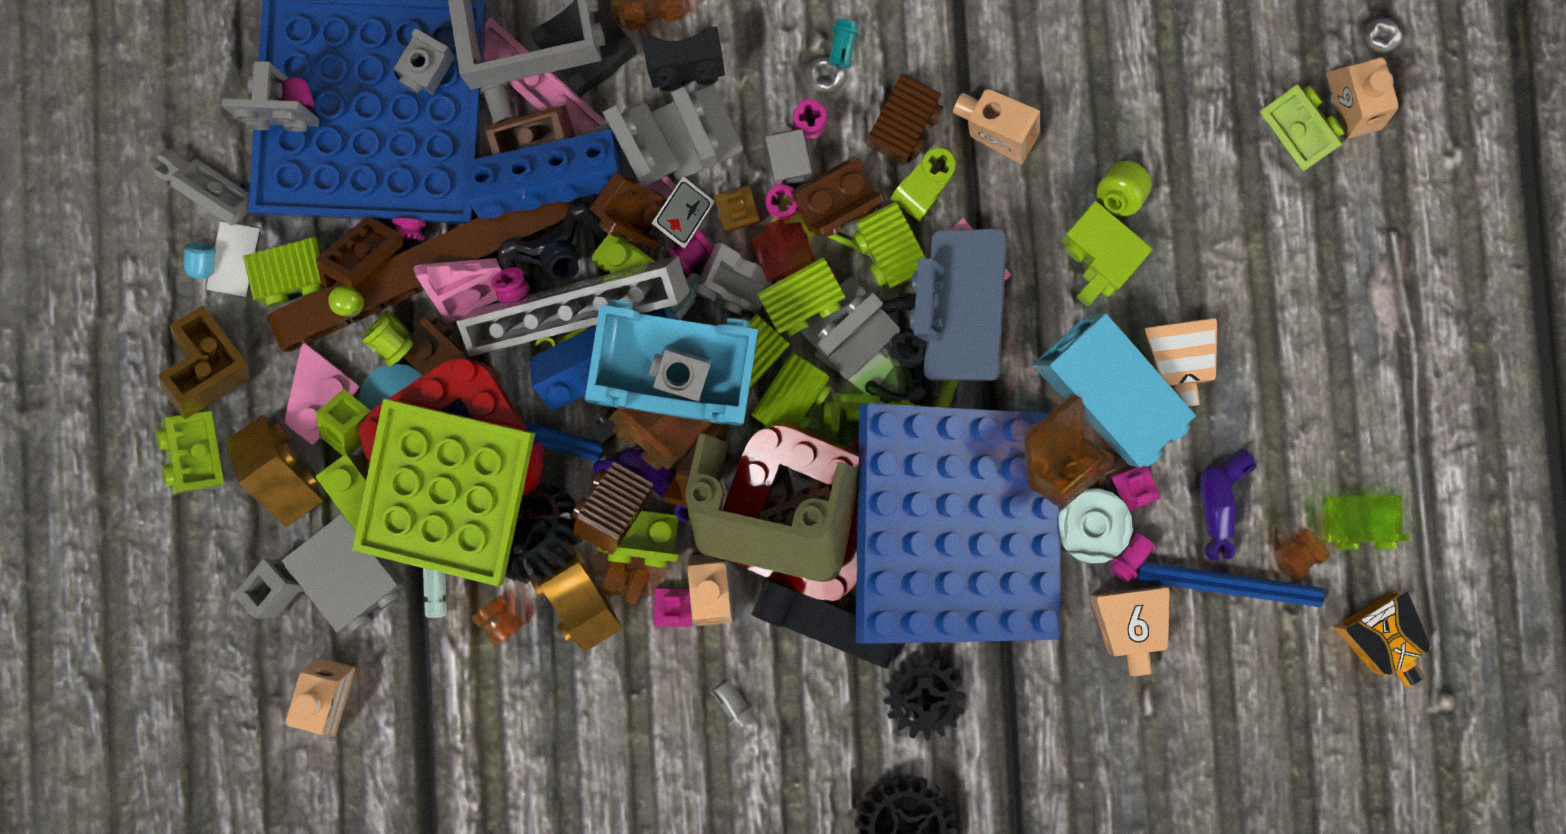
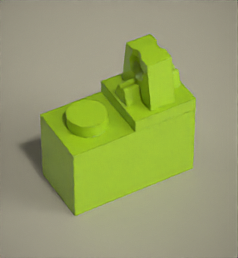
(1107, 248)

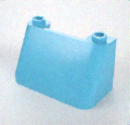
(626, 349)

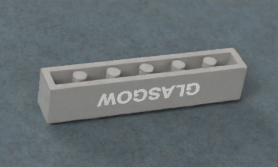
(571, 306)

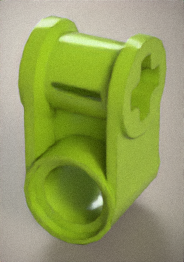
(921, 187)
(388, 338)

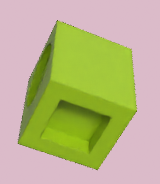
(340, 421)

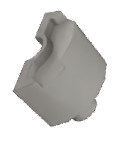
(732, 281)

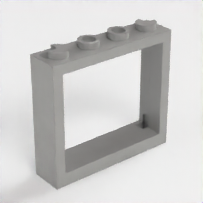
(522, 65)

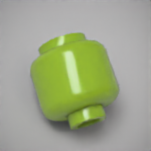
(1124, 188)

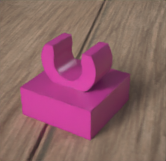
(1135, 487)
(672, 607)

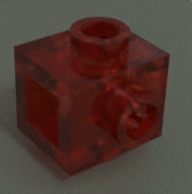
(782, 249)

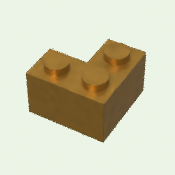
(210, 366)
(272, 471)

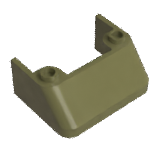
(807, 549)

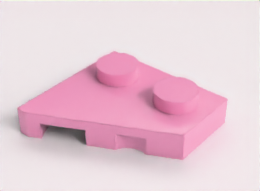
(459, 285)
(313, 386)

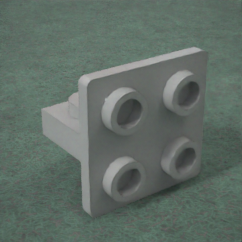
(266, 105)
(697, 130)
(641, 143)
(854, 332)

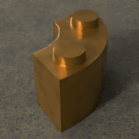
(579, 604)

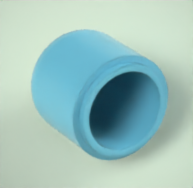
(199, 260)

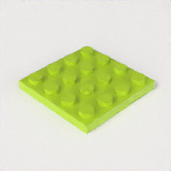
(443, 492)

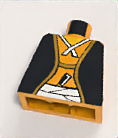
(1388, 637)

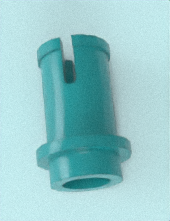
(843, 43)

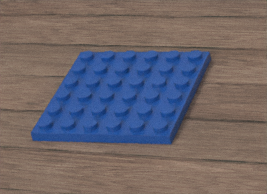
(376, 140)
(952, 529)

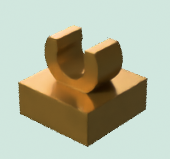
(737, 209)

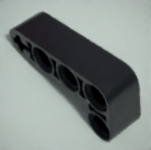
(817, 620)

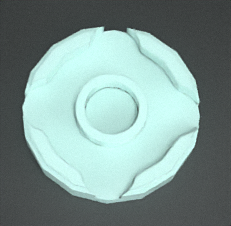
(1095, 526)

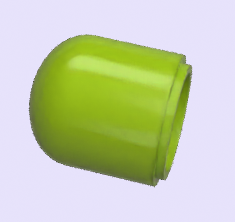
(346, 301)

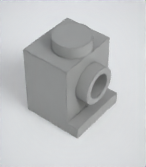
(437, 62)
(268, 589)

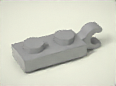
(204, 186)

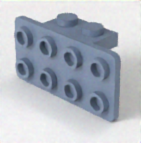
(961, 304)

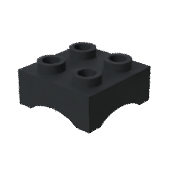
(567, 28)
(684, 60)

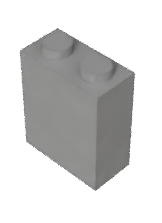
(340, 580)

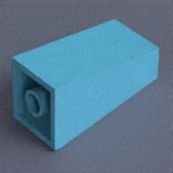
(1119, 389)

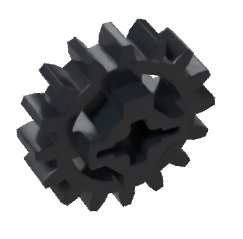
(925, 714)

